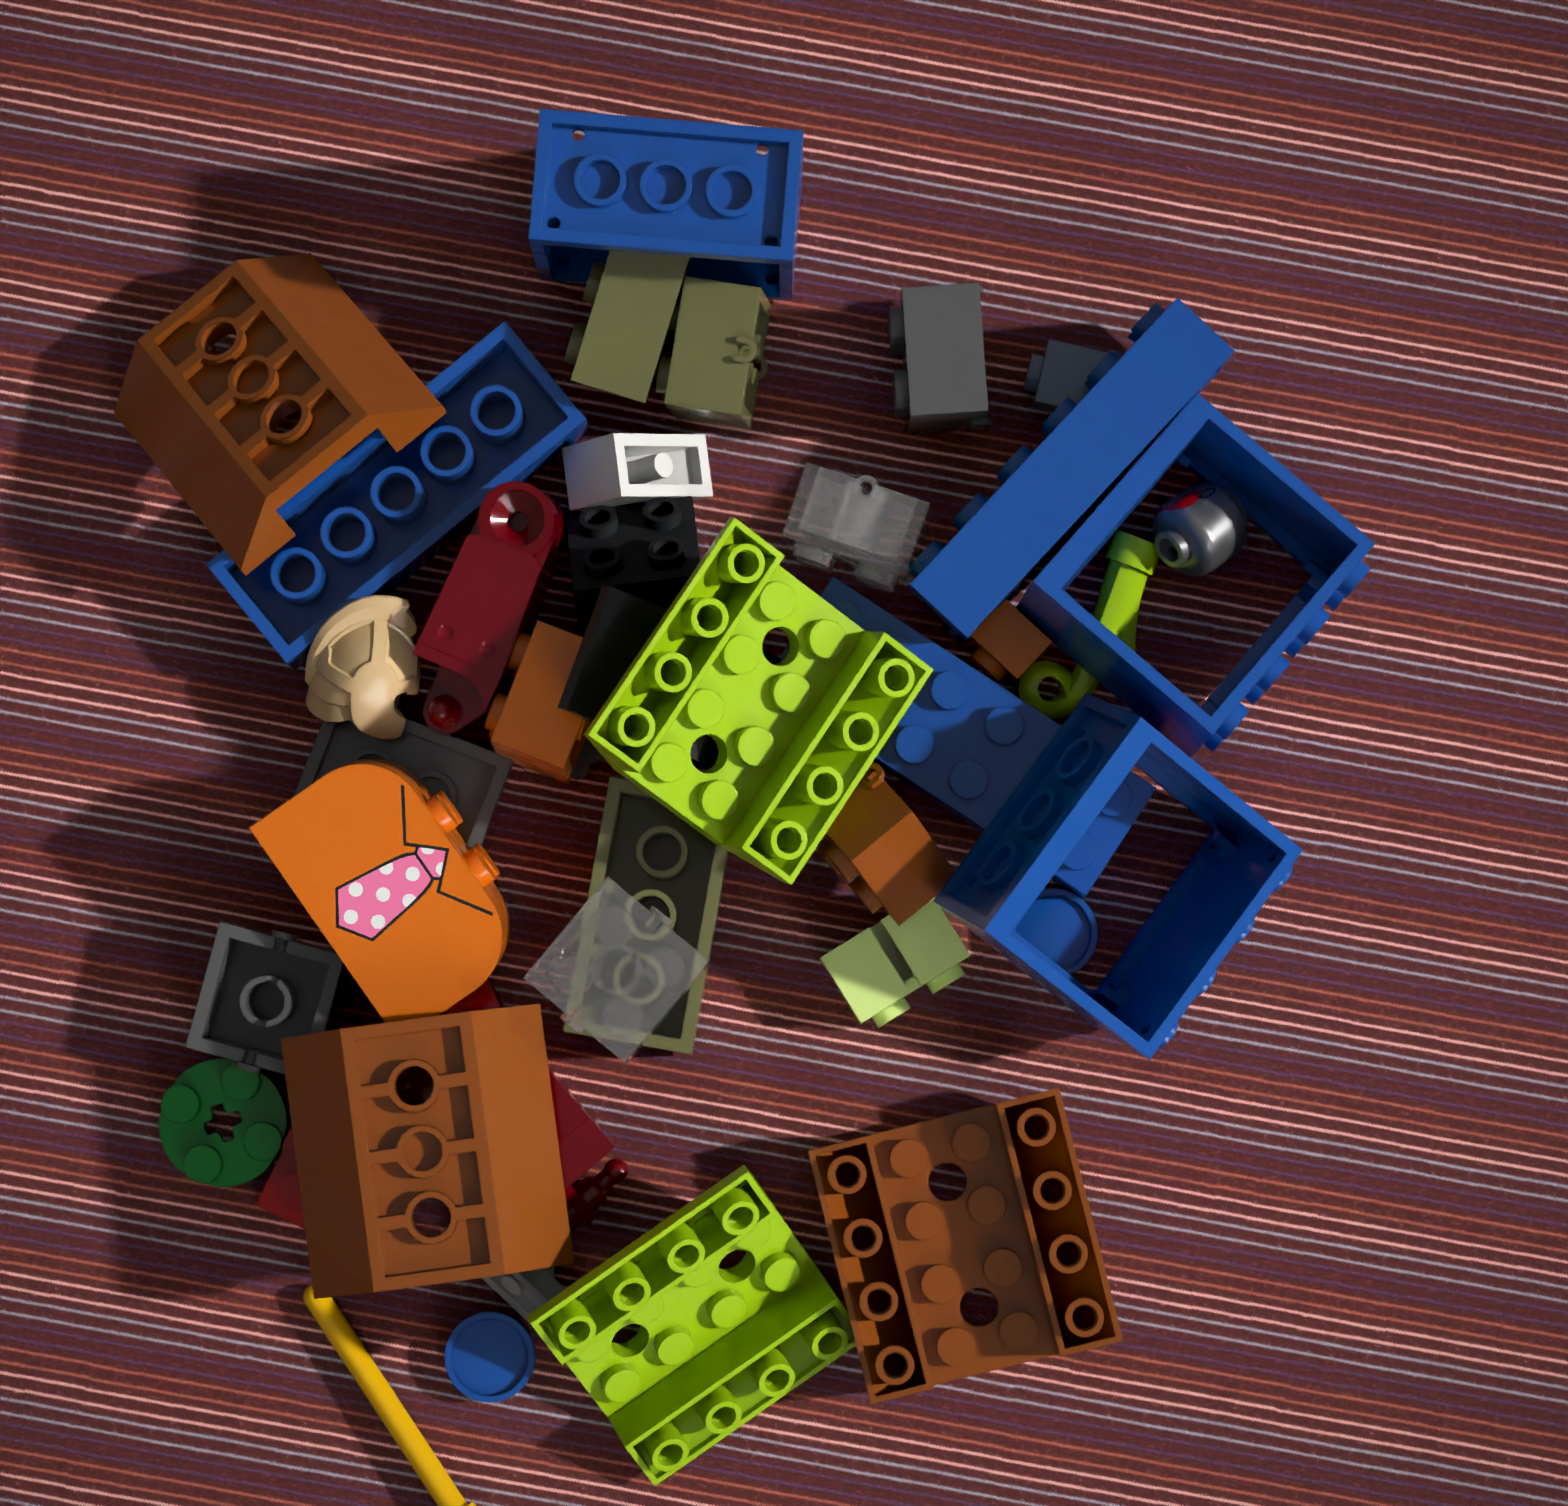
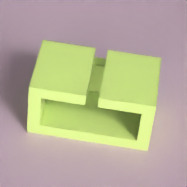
(893, 960)

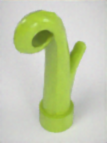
(1116, 608)

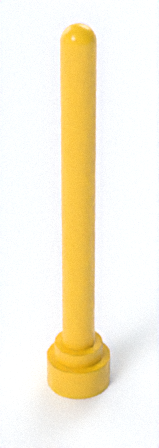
(384, 1400)

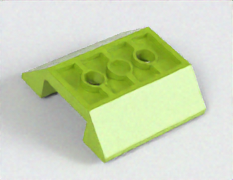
(785, 732)
(709, 1337)

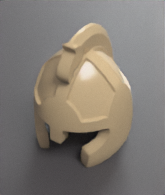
(363, 665)

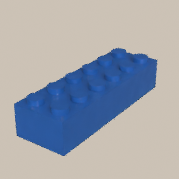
(1071, 469)
(390, 512)
(975, 742)

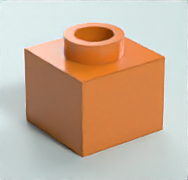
(1007, 644)

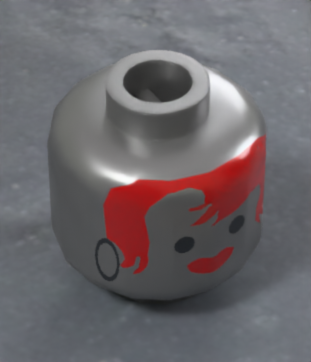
(1200, 529)

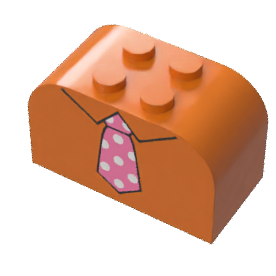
(391, 885)

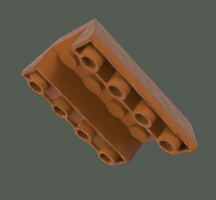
(217, 416)
(475, 1144)
(1012, 1230)

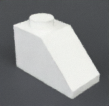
(636, 469)

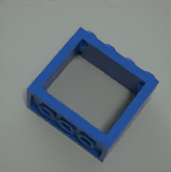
(667, 193)
(1276, 504)
(1192, 925)

